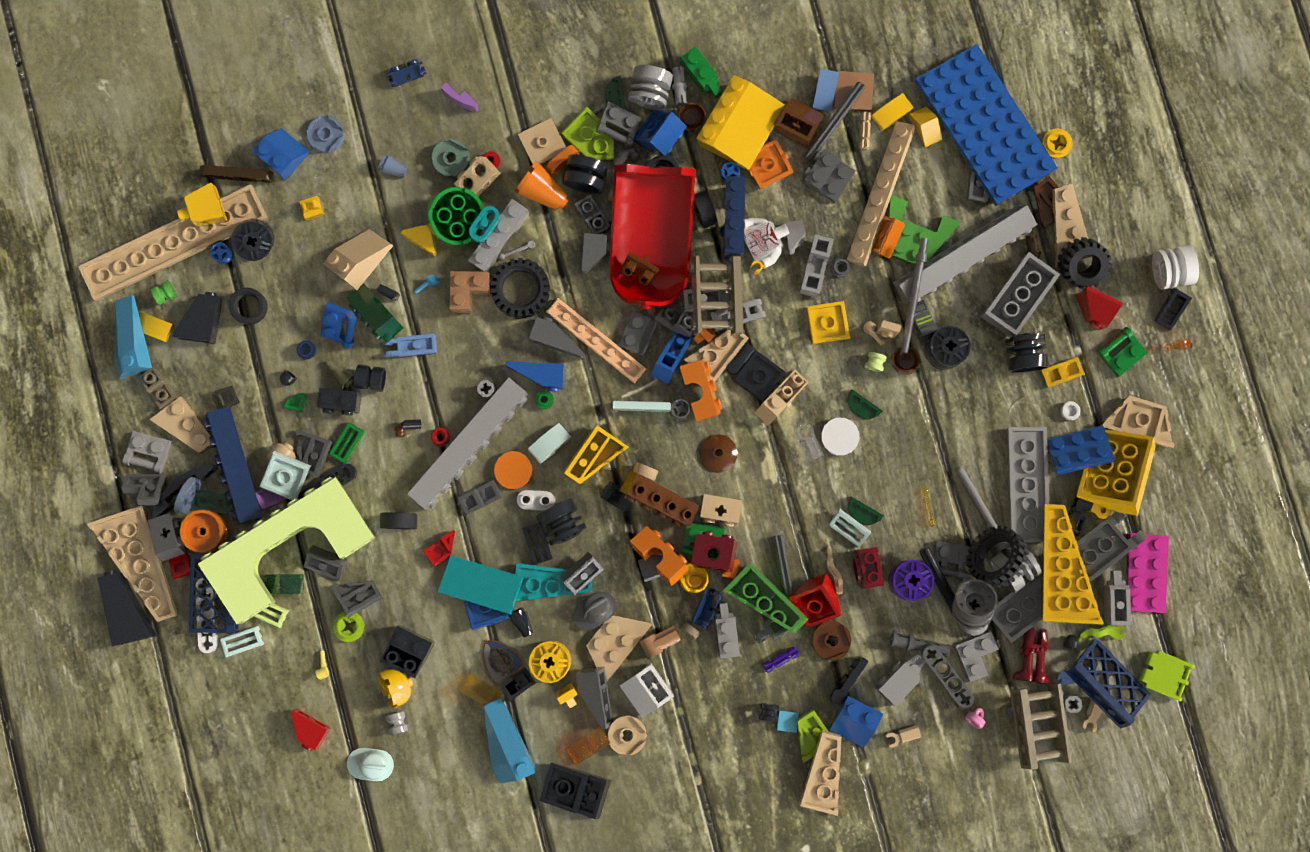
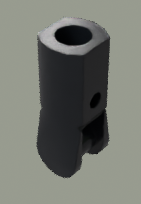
(740, 358)

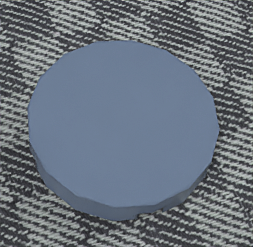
(325, 134)
(187, 495)

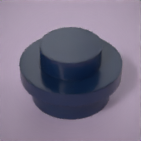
(306, 350)

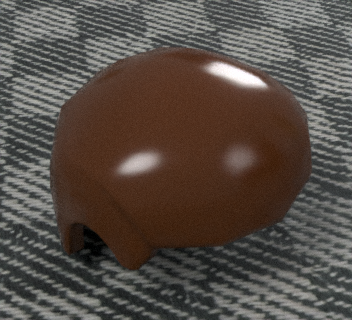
(692, 116)
(905, 362)

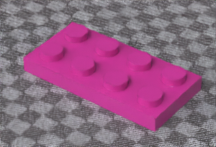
(1148, 574)

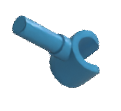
(431, 279)

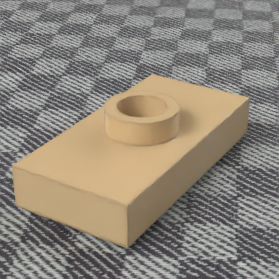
(888, 329)

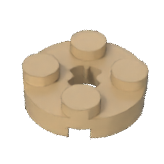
(638, 735)

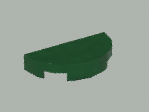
(614, 92)
(862, 407)
(863, 513)

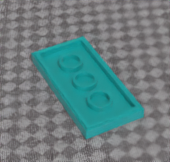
(480, 584)

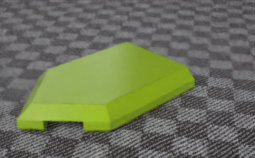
(584, 138)

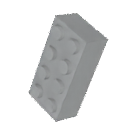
(1020, 295)

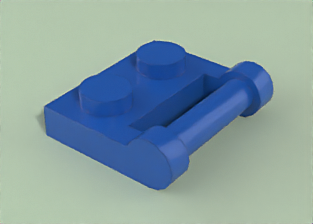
(333, 324)

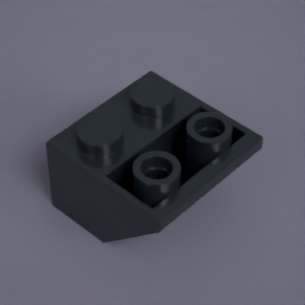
(407, 651)

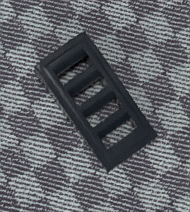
(1170, 299)

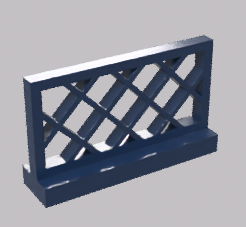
(229, 624)
(1101, 693)

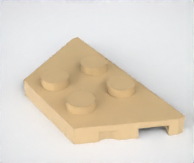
(1141, 418)
(615, 642)

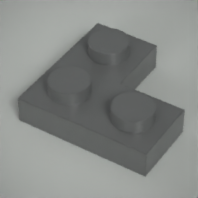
(147, 485)

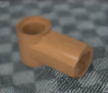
(656, 643)

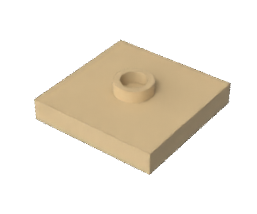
(542, 142)

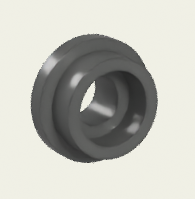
(844, 263)

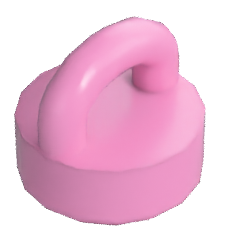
(975, 719)

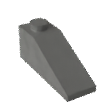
(550, 335)
(594, 691)

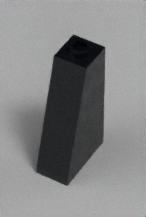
(123, 611)

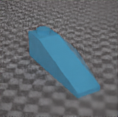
(129, 341)
(506, 748)

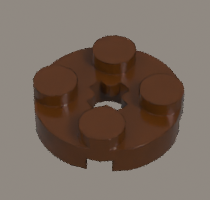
(841, 645)

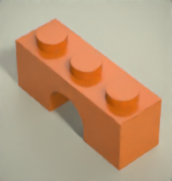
(698, 373)
(648, 543)

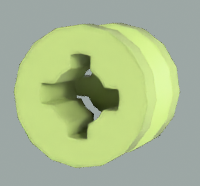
(875, 362)

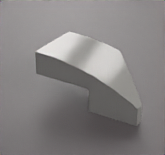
(796, 235)

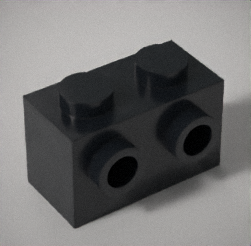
(339, 400)

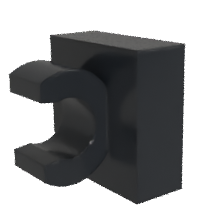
(1077, 521)

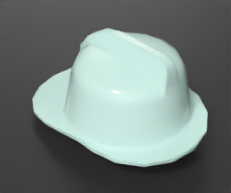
(370, 764)

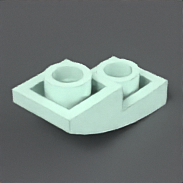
(549, 443)

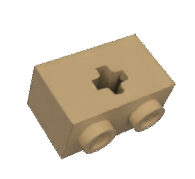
(712, 502)

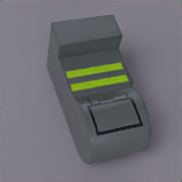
(923, 321)

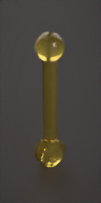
(932, 521)

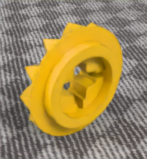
(1064, 140)

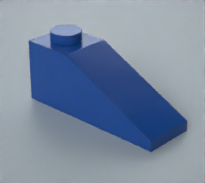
(671, 357)
(544, 374)

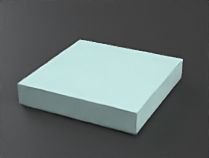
(284, 476)

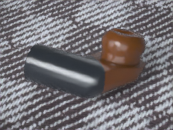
(405, 425)

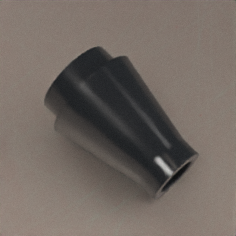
(521, 621)

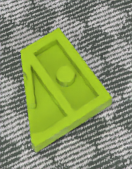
(809, 731)

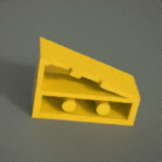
(593, 454)

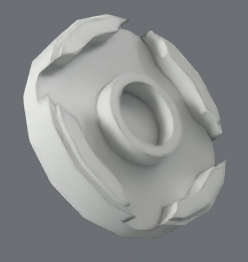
(840, 436)

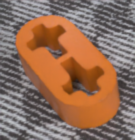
(558, 163)

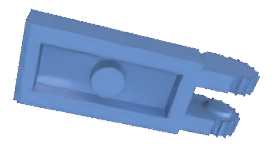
(412, 345)

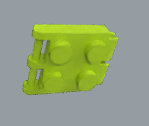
(1166, 674)

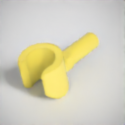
(323, 672)

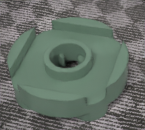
(446, 148)

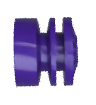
(902, 588)

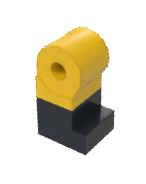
(1097, 511)

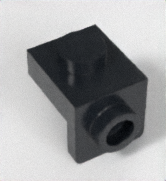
(612, 495)

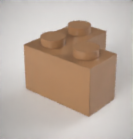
(464, 285)

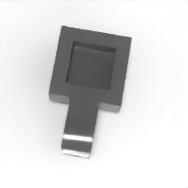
(771, 629)

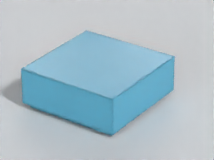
(787, 721)

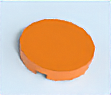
(513, 470)

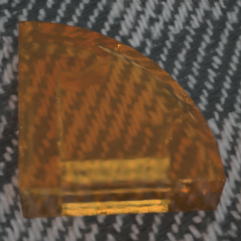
(1183, 344)

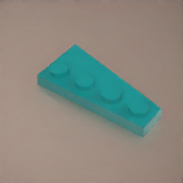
(543, 582)

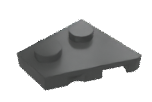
(312, 451)

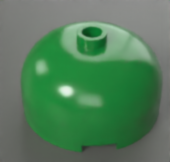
(452, 214)

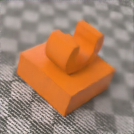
(707, 333)

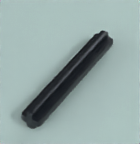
(939, 577)

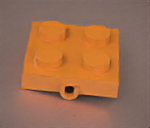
(770, 165)

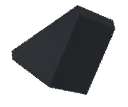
(517, 684)

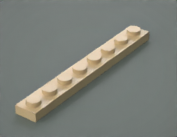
(881, 193)

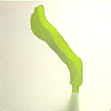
(1110, 630)

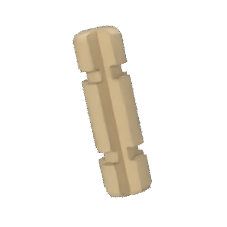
(864, 133)

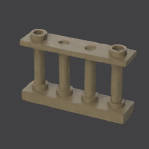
(733, 286)
(1024, 729)

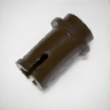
(1032, 245)

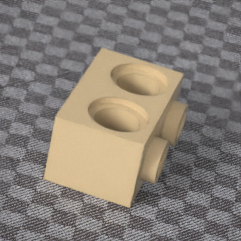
(479, 181)

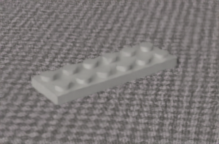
(1027, 481)

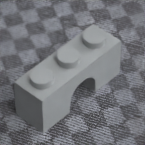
(816, 266)

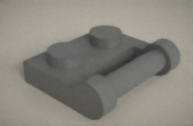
(621, 120)

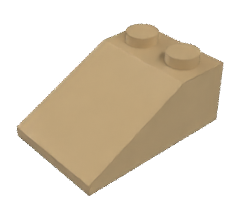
(358, 257)

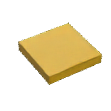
(827, 322)

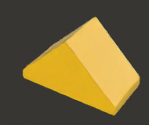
(927, 126)
(421, 237)

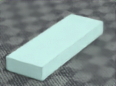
(641, 406)

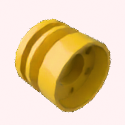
(560, 656)

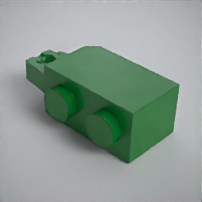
(700, 72)

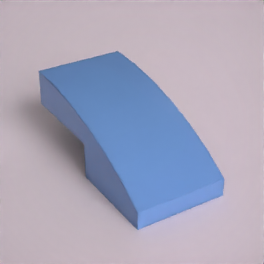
(825, 90)

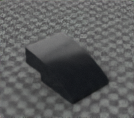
(575, 790)

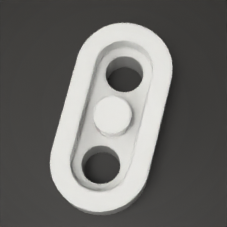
(535, 500)

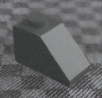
(594, 251)

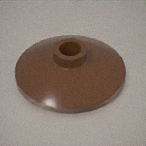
(718, 463)

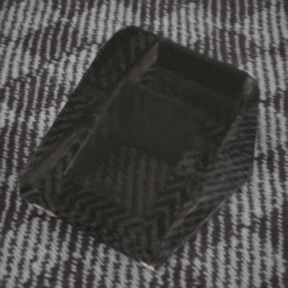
(225, 397)

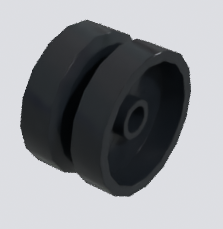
(584, 174)

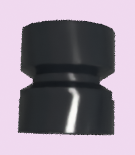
(373, 378)

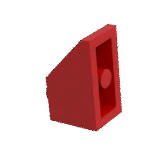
(309, 730)

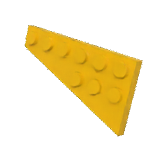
(1065, 578)

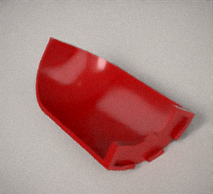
(652, 219)

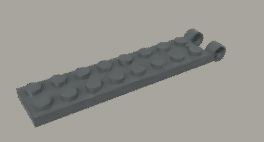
(1023, 609)

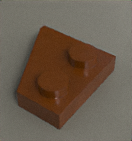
(1044, 200)

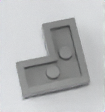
(971, 653)

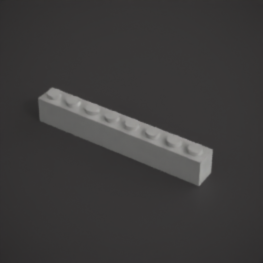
(969, 251)
(467, 444)

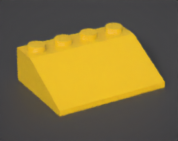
(740, 122)
(1122, 482)

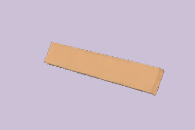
(596, 340)

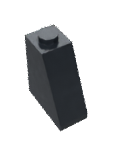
(200, 320)

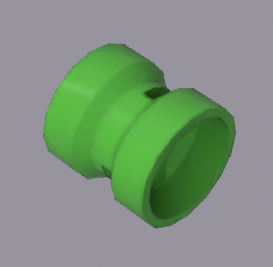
(164, 292)

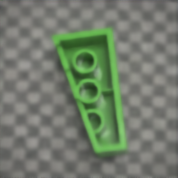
(763, 596)

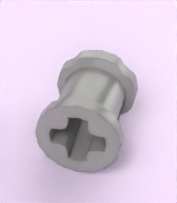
(481, 386)
(1076, 701)

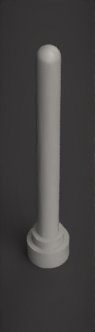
(980, 504)

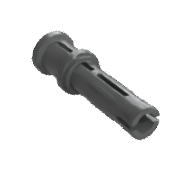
(910, 642)

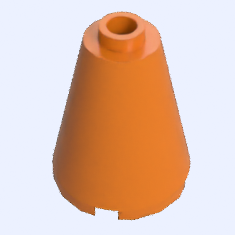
(541, 188)

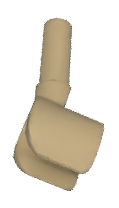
(869, 329)

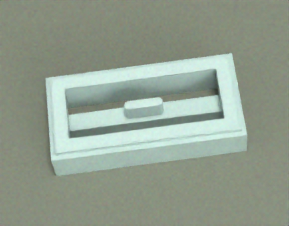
(832, 524)
(257, 636)

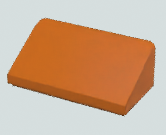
(888, 236)

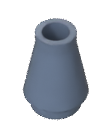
(392, 166)

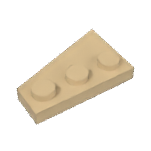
(719, 352)
(183, 424)

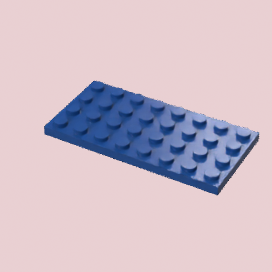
(986, 124)

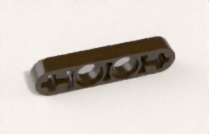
(236, 174)

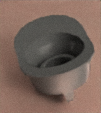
(594, 610)

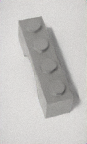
(489, 250)

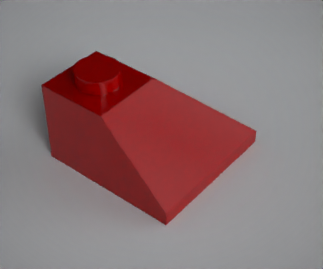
(1097, 307)
(817, 600)

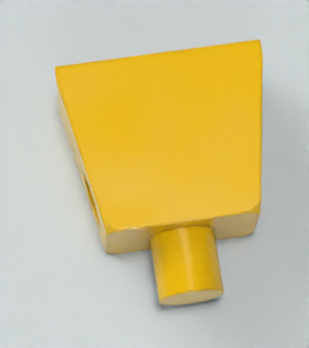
(203, 207)

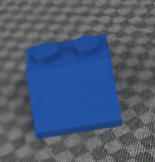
(660, 132)
(281, 152)
(855, 721)

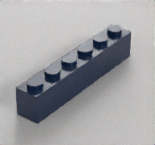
(233, 466)

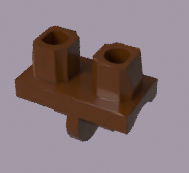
(639, 268)

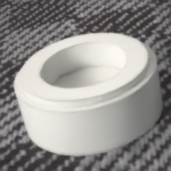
(1070, 411)

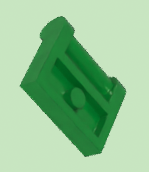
(1125, 357)
(690, 537)

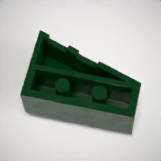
(374, 313)

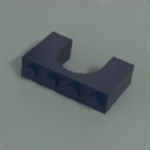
(734, 217)

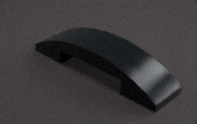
(174, 488)

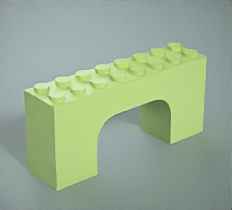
(235, 566)

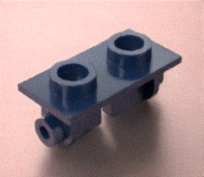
(399, 74)
(703, 615)

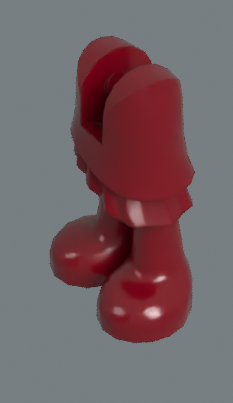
(1029, 648)

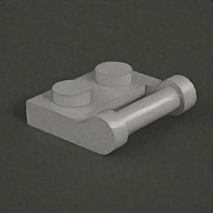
(147, 445)

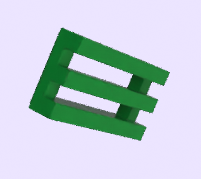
(344, 460)

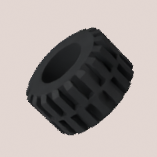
(1094, 273)

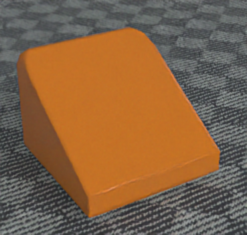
(732, 576)

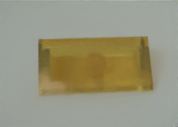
(479, 690)

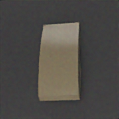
(157, 387)

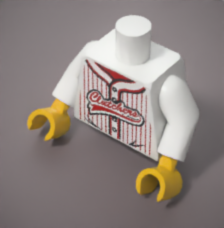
(764, 241)

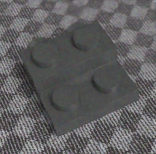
(828, 175)

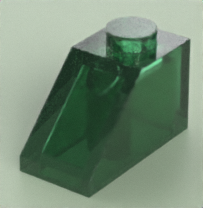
(285, 583)

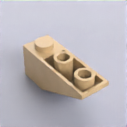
(781, 397)

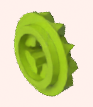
(340, 624)

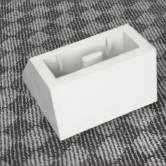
(647, 690)

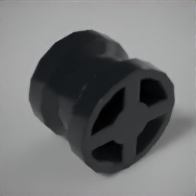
(769, 712)

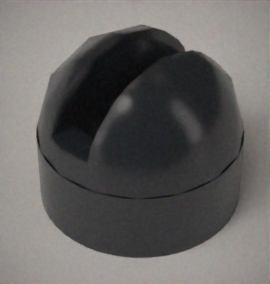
(287, 378)
(1071, 641)

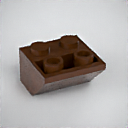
(798, 122)

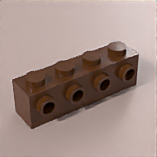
(659, 498)

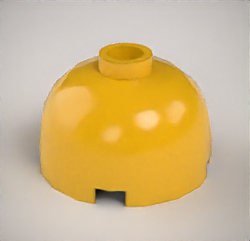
(395, 686)

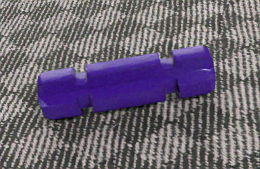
(780, 659)

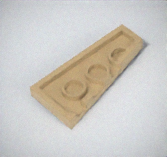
(1068, 219)
(823, 777)

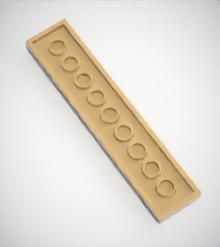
(166, 246)

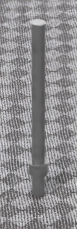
(920, 258)

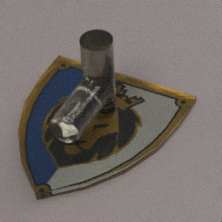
(500, 661)

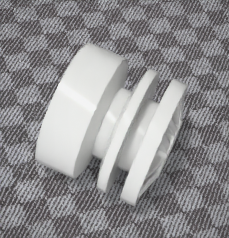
(1175, 267)

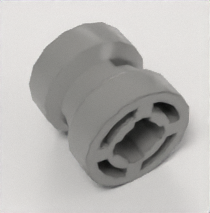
(396, 723)

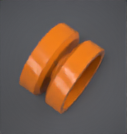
(193, 532)

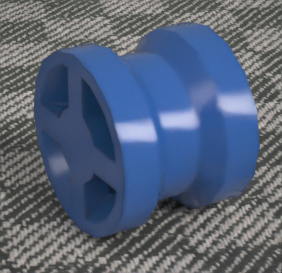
(731, 168)
(218, 250)

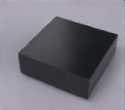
(387, 292)

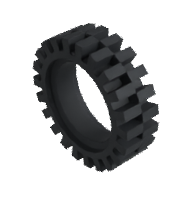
(520, 266)
(985, 543)

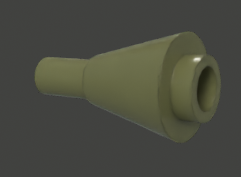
(344, 378)

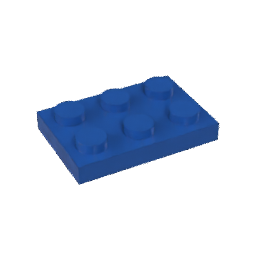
(1080, 450)

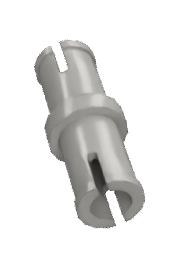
(679, 86)

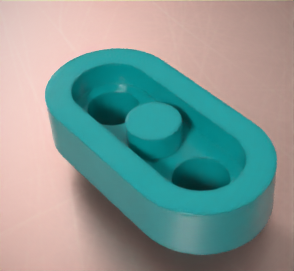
(483, 224)

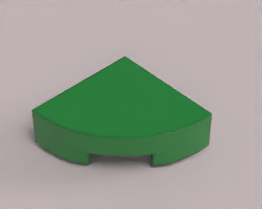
(296, 402)

